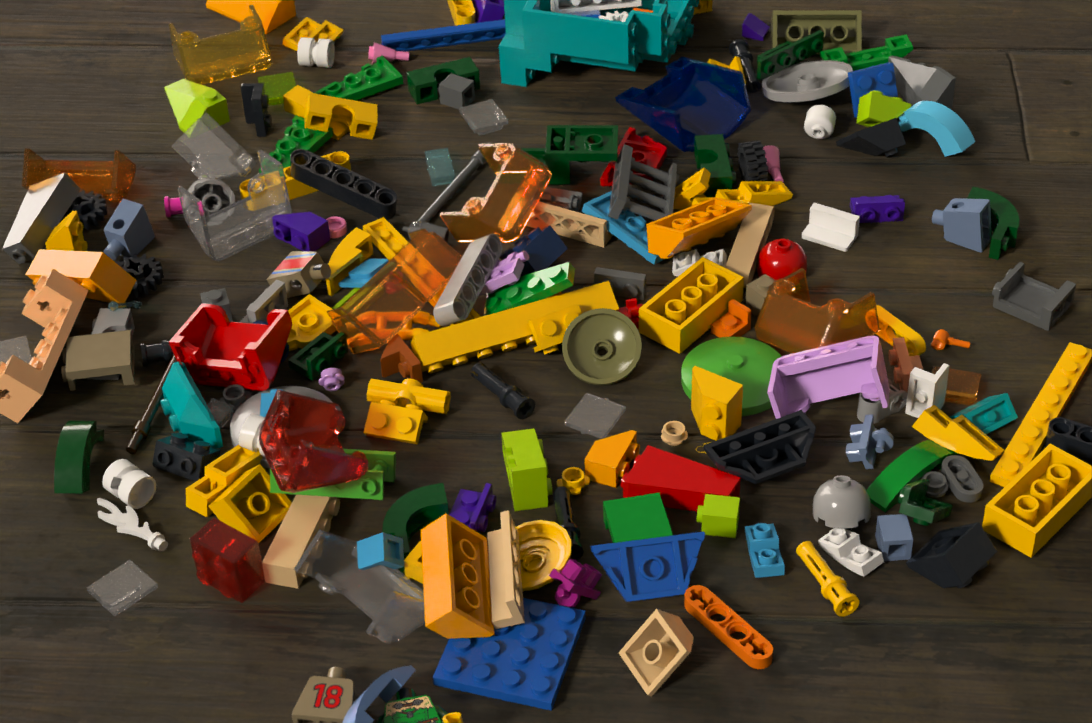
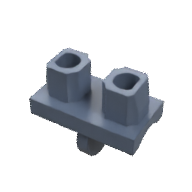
(867, 442)

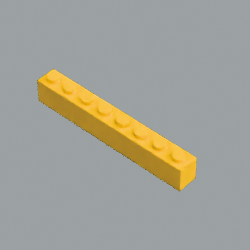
(501, 329)

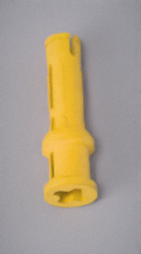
(832, 587)

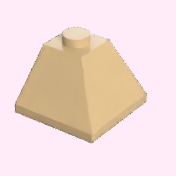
(657, 649)

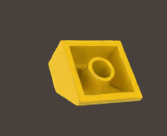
(716, 404)
(250, 505)

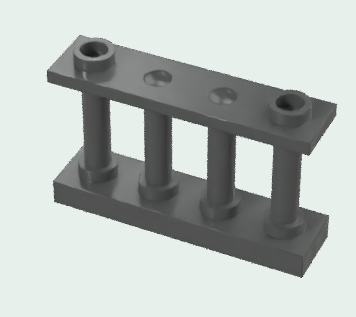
(622, 189)

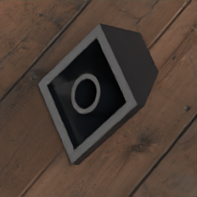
(876, 139)

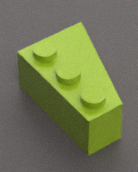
(526, 469)

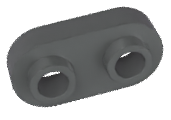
(962, 478)

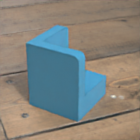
(380, 550)

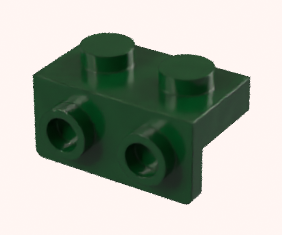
(319, 355)
(922, 508)

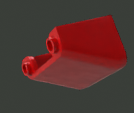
(231, 352)

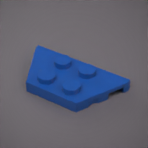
(651, 565)

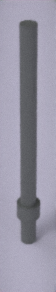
(477, 160)

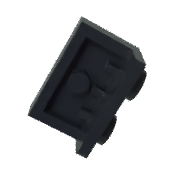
(256, 107)
(183, 456)

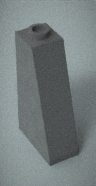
(38, 215)

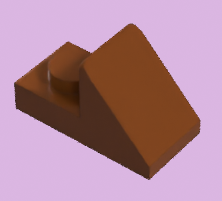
(399, 358)

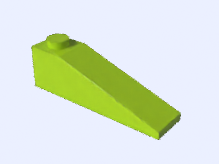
(193, 100)

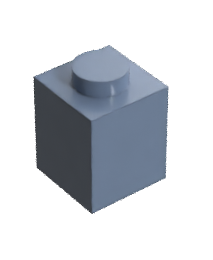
(894, 537)

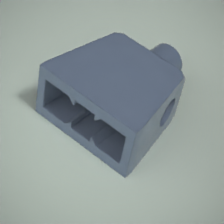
(966, 222)
(128, 230)

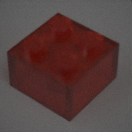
(227, 560)

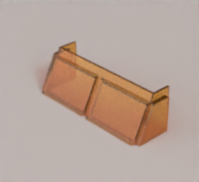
(396, 292)

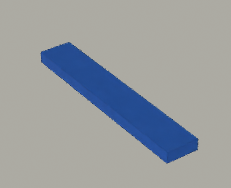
(445, 36)

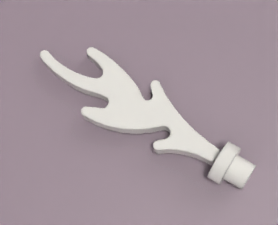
(129, 524)

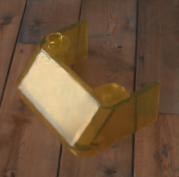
(222, 54)

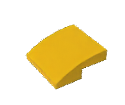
(310, 29)

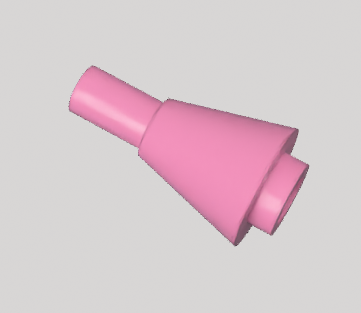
(388, 53)
(773, 162)

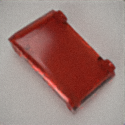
(304, 444)

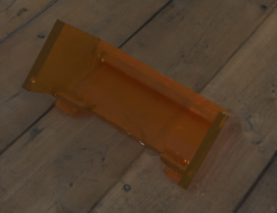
(106, 178)
(509, 200)
(797, 325)

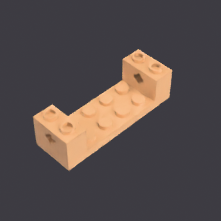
(54, 307)

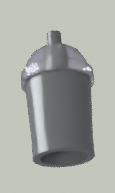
(418, 225)

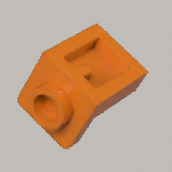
(733, 323)

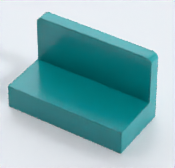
(989, 413)

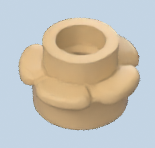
(674, 433)

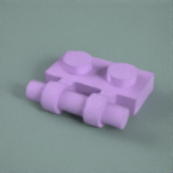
(505, 272)

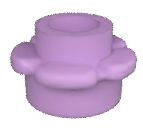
(331, 379)

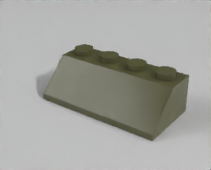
(840, 27)

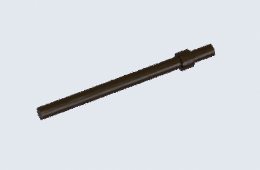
(142, 428)

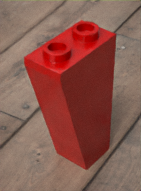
(677, 479)

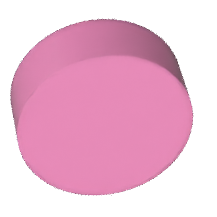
(337, 227)

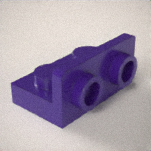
(878, 208)
(474, 507)

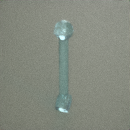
(113, 306)

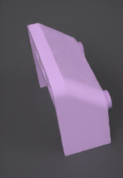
(828, 374)

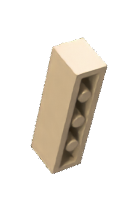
(295, 534)

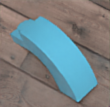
(941, 123)

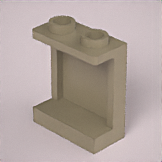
(99, 356)

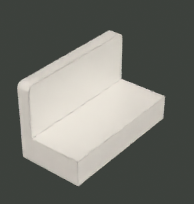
(831, 227)
(926, 390)

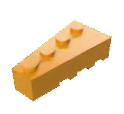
(89, 269)

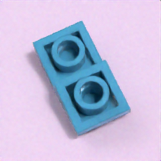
(764, 550)

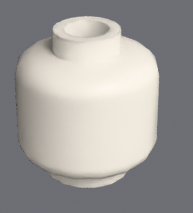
(820, 122)

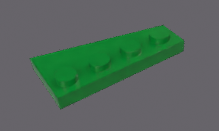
(366, 82)
(299, 138)
(531, 288)

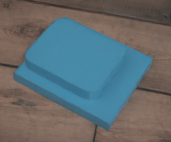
(363, 273)

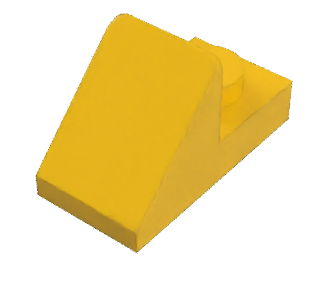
(691, 188)

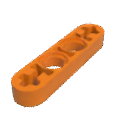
(725, 628)

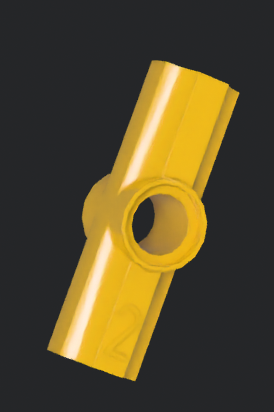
(409, 392)

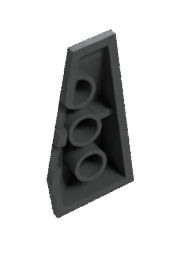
(923, 83)

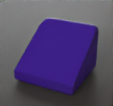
(754, 28)

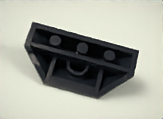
(765, 449)

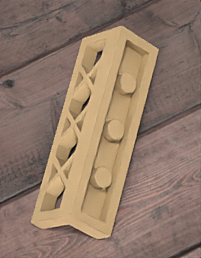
(570, 224)
(505, 574)

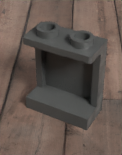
(1032, 299)

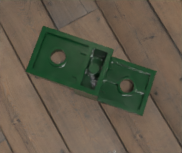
(578, 144)

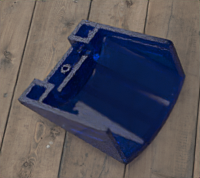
(690, 102)

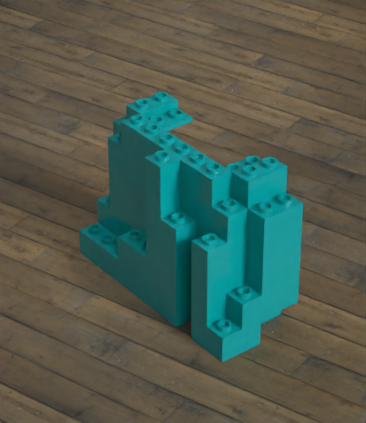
(542, 38)

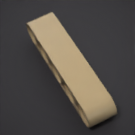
(750, 241)

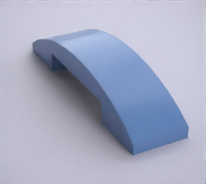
(384, 687)

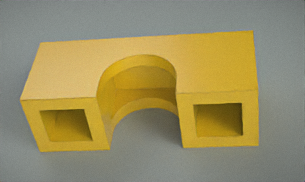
(357, 115)

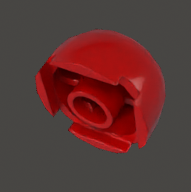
(781, 259)

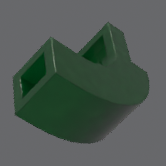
(1003, 221)
(74, 456)
(415, 512)

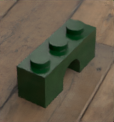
(425, 81)
(714, 154)

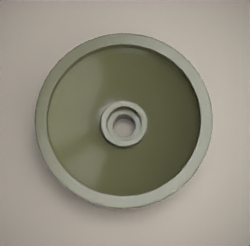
(597, 331)

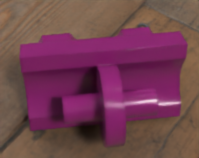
(577, 582)

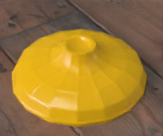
(542, 548)

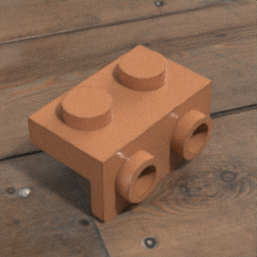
(902, 363)

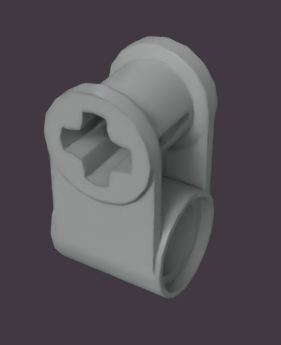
(897, 401)

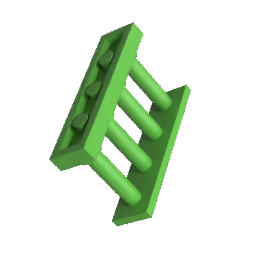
(370, 486)

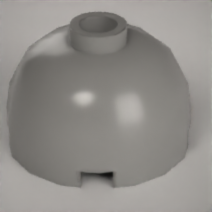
(212, 193)
(841, 503)

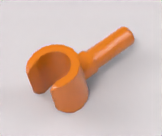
(942, 338)

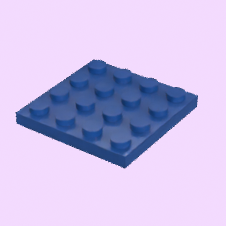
(517, 662)

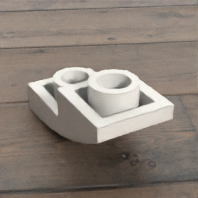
(687, 259)
(847, 550)

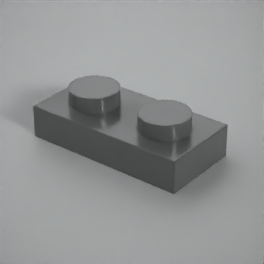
(622, 282)

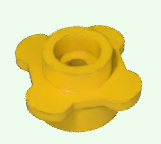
(573, 479)

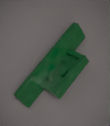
(788, 54)

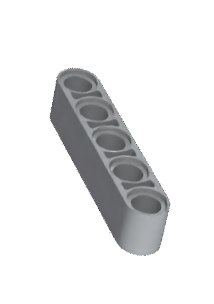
(468, 280)

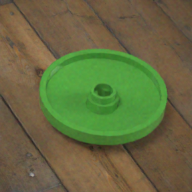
(738, 360)

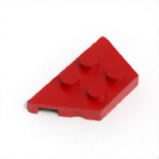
(644, 151)

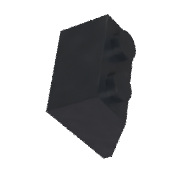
(953, 555)

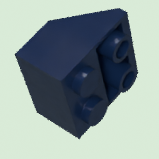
(542, 247)

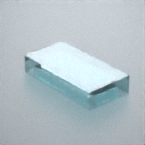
(439, 166)

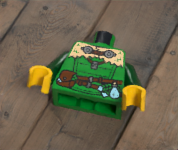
(415, 710)

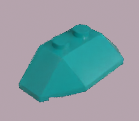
(188, 408)

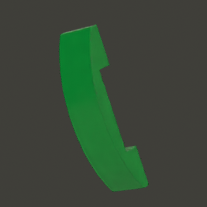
(894, 46)
(905, 470)

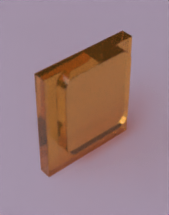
(961, 386)

